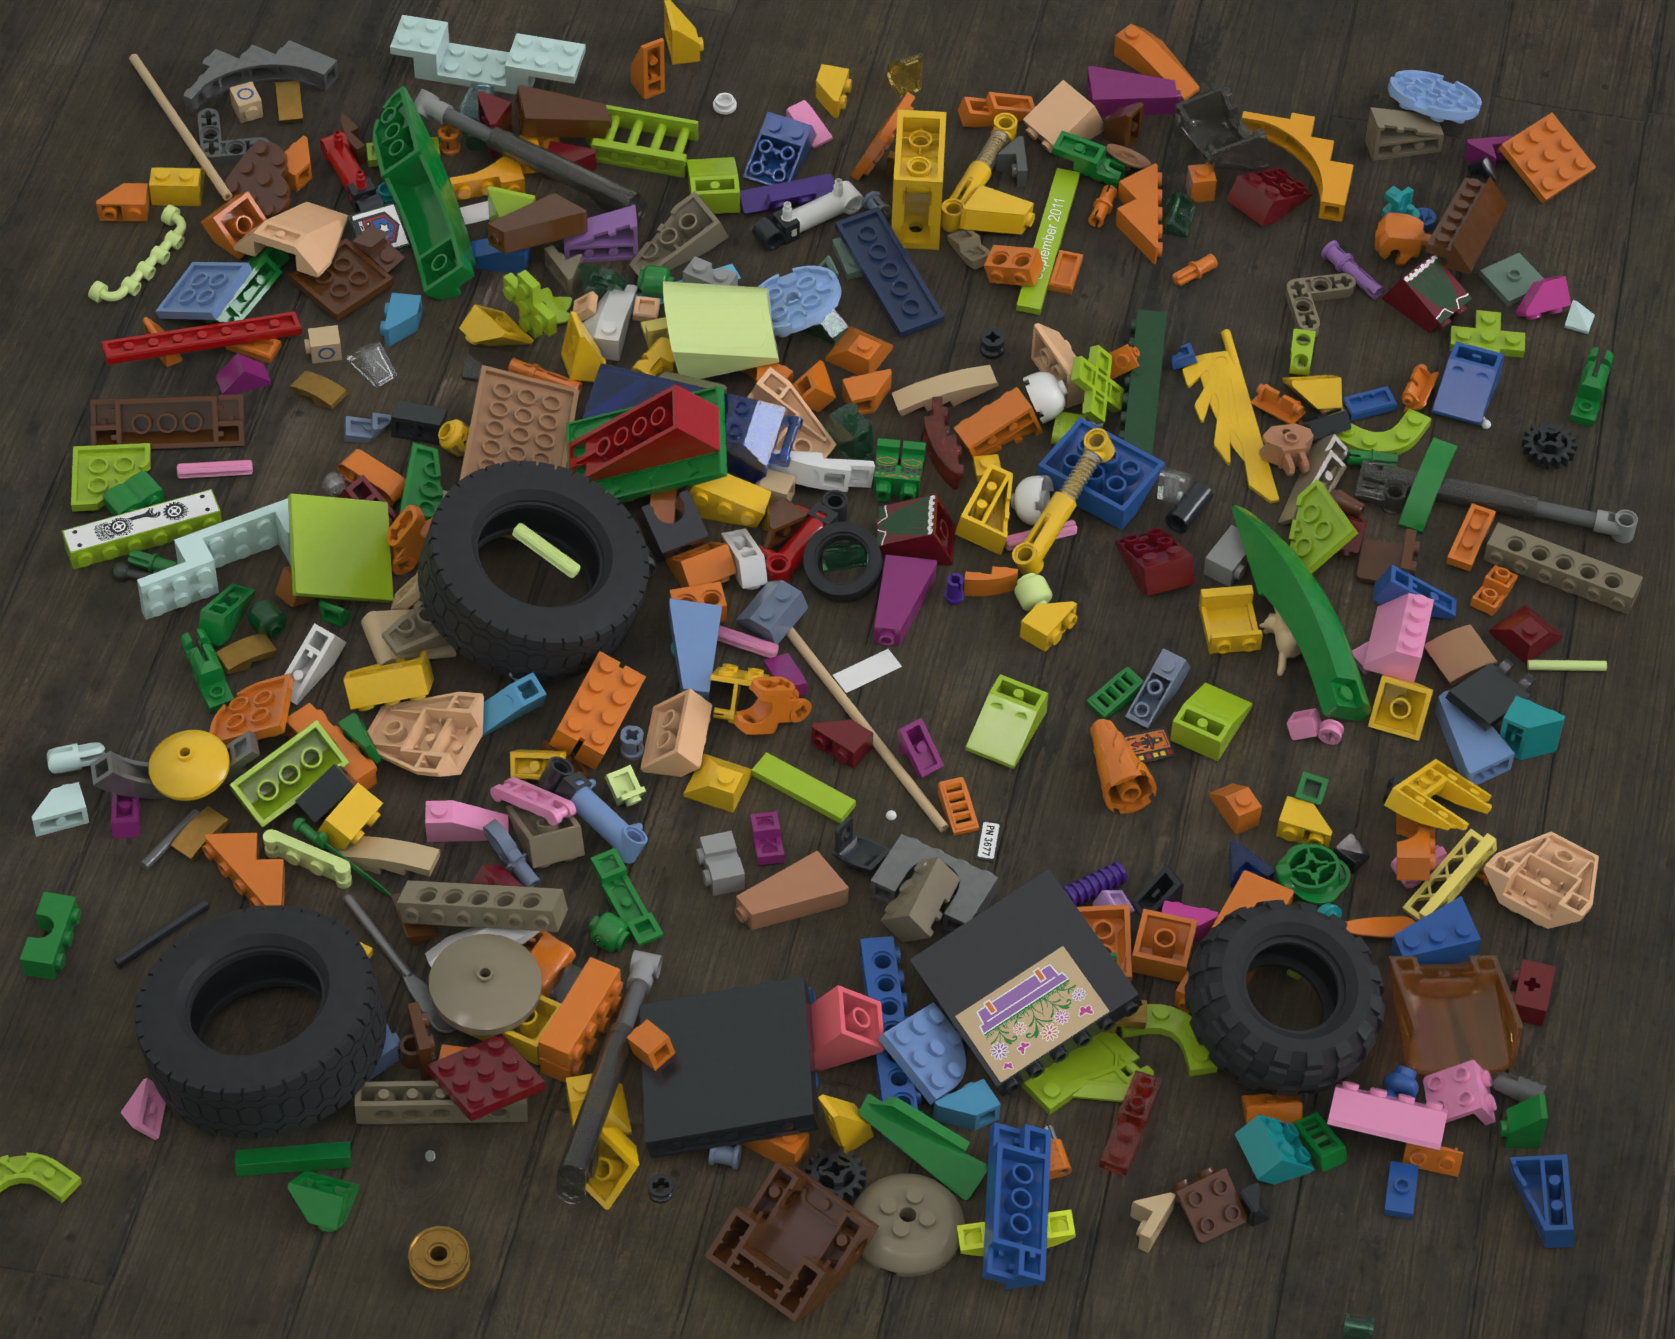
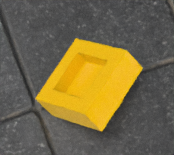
(981, 463)

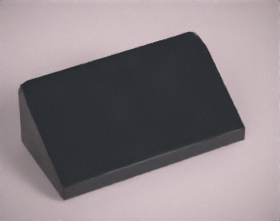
(1327, 423)

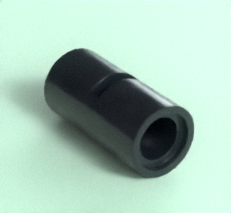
(1189, 507)

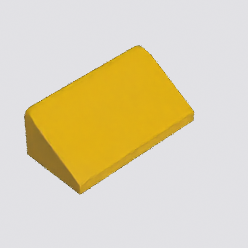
(531, 763)

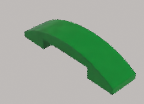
(1427, 485)
(624, 898)

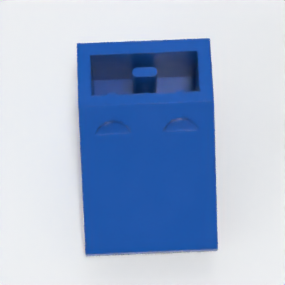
(779, 150)
(1468, 383)

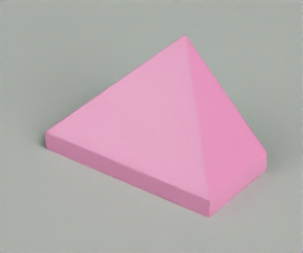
(145, 1109)

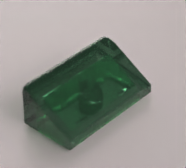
(1178, 214)
(843, 556)

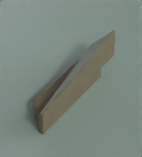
(1325, 465)

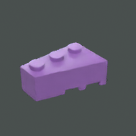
(609, 237)

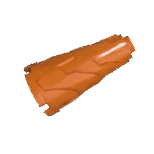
(1122, 775)

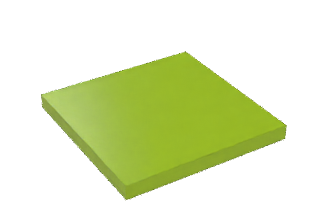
(340, 548)

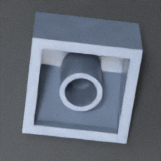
(774, 611)

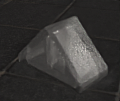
(373, 363)
(1173, 484)

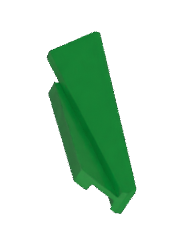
(264, 273)
(926, 1142)

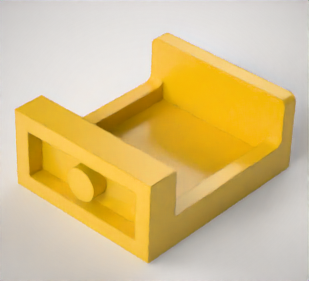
(1229, 619)

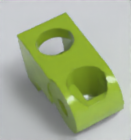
(1301, 352)

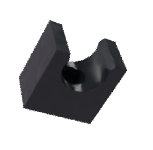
(673, 538)

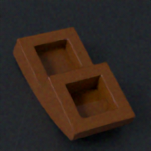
(352, 133)

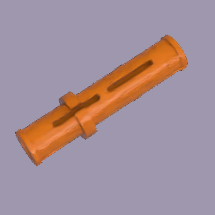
(534, 371)

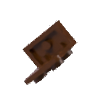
(1379, 556)
(1209, 1203)

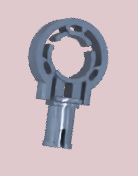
(509, 853)

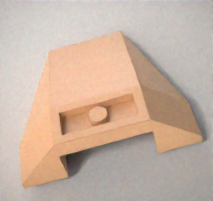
(305, 231)

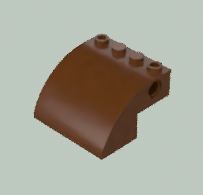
(792, 1241)

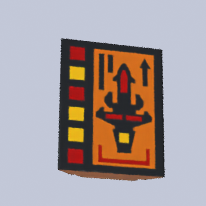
(1151, 744)

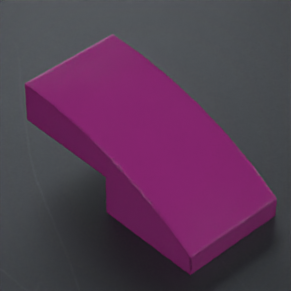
(767, 838)

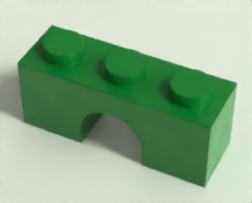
(47, 955)

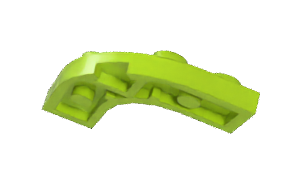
(1395, 440)
(1175, 1024)
(38, 1171)

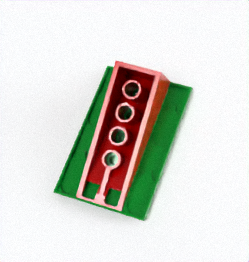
(654, 445)

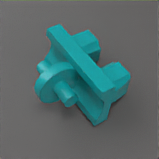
(1400, 202)

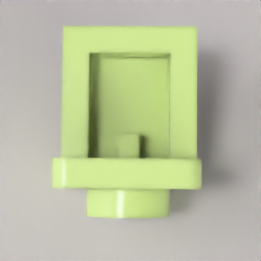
(625, 786)

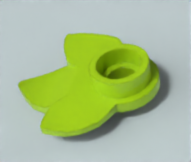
(557, 305)

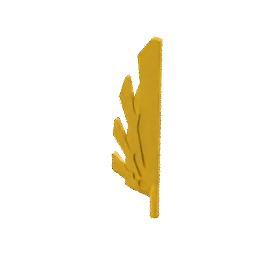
(1234, 413)

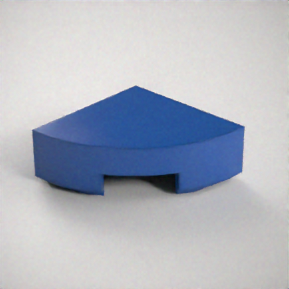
(1184, 357)

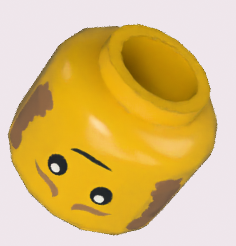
(454, 437)

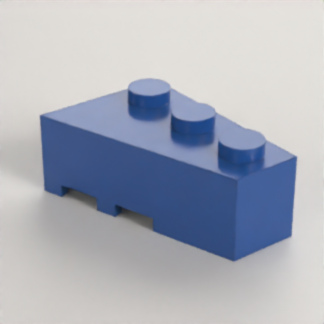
(1440, 937)

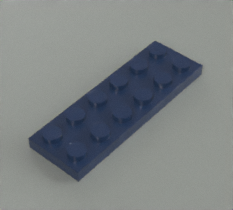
(889, 272)

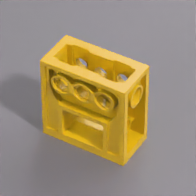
(918, 178)

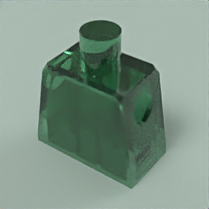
(851, 432)

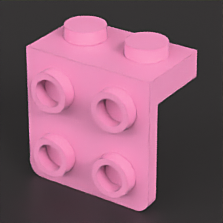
(1462, 1091)

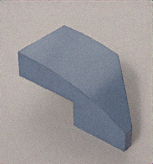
(364, 429)

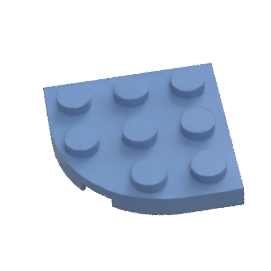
(928, 1052)

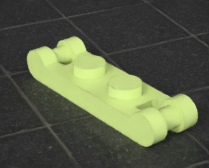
(307, 856)

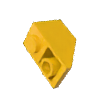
(832, 87)
(1047, 623)
(1303, 823)

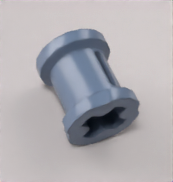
(868, 203)
(632, 748)
(726, 1155)

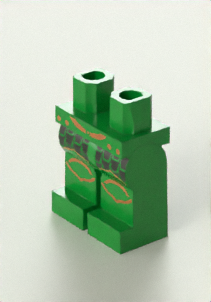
(897, 479)

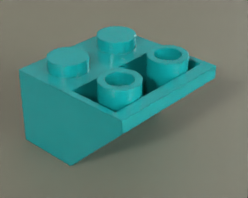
(1531, 729)
(1274, 1150)

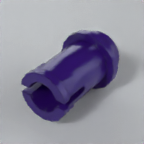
(954, 593)

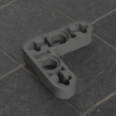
(221, 148)

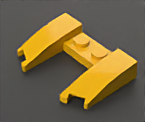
(1414, 794)

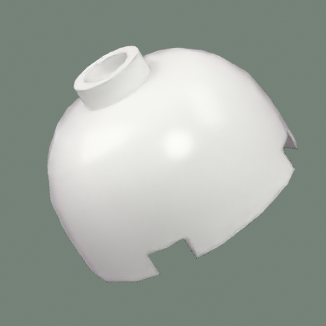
(1046, 394)
(1031, 498)

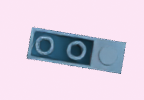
(512, 703)

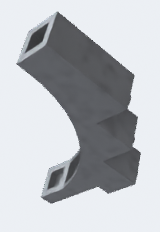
(258, 65)

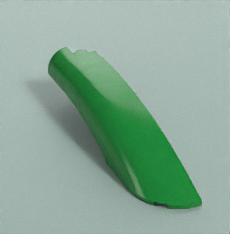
(423, 197)
(1309, 616)

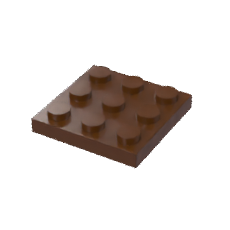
(346, 283)

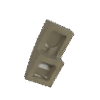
(969, 248)

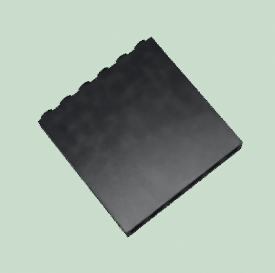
(736, 1068)

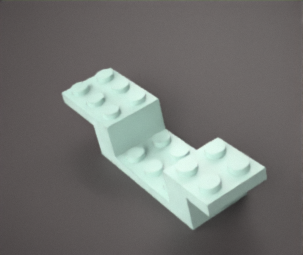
(466, 65)
(209, 549)

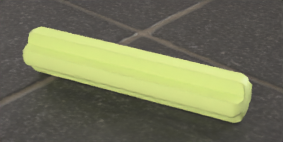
(546, 550)

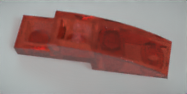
(941, 445)
(1131, 1123)

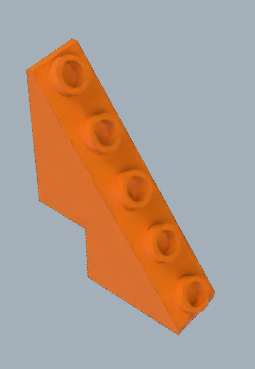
(1140, 211)
(239, 860)

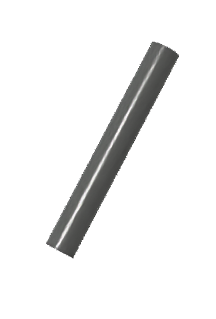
(166, 843)

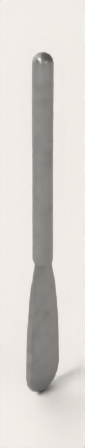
(417, 987)

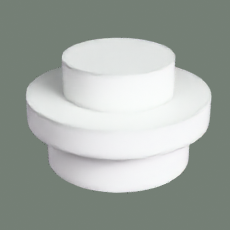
(724, 103)

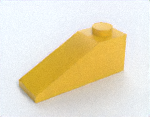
(845, 1123)

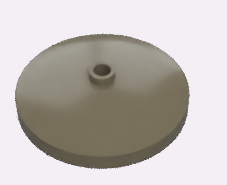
(485, 984)

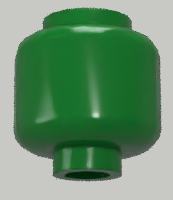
(651, 280)
(609, 932)

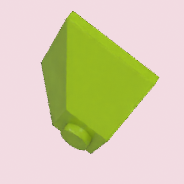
(506, 201)

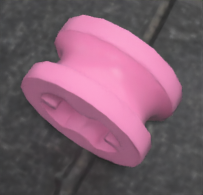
(1331, 732)

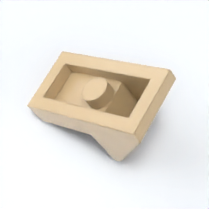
(1153, 1215)

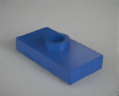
(1369, 403)
(1401, 1190)

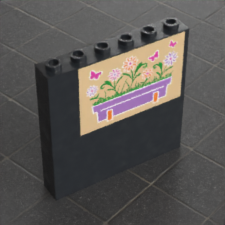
(1026, 983)

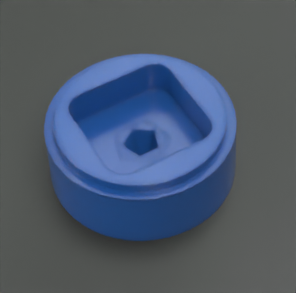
(1428, 217)

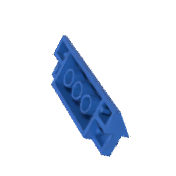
(1017, 1205)

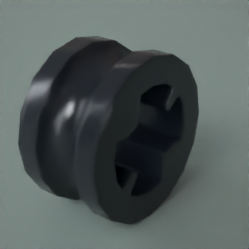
(653, 1184)

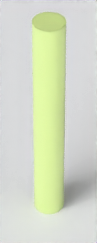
(1566, 665)

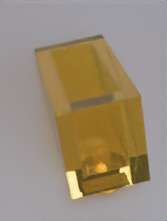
(906, 74)

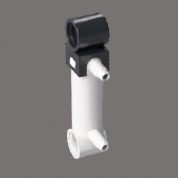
(789, 223)

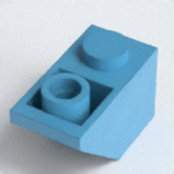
(402, 317)
(968, 1107)

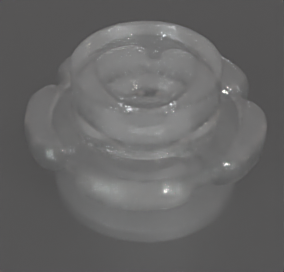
(334, 483)

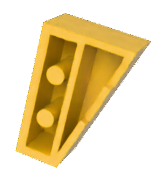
(730, 501)

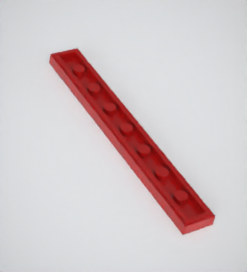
(201, 338)

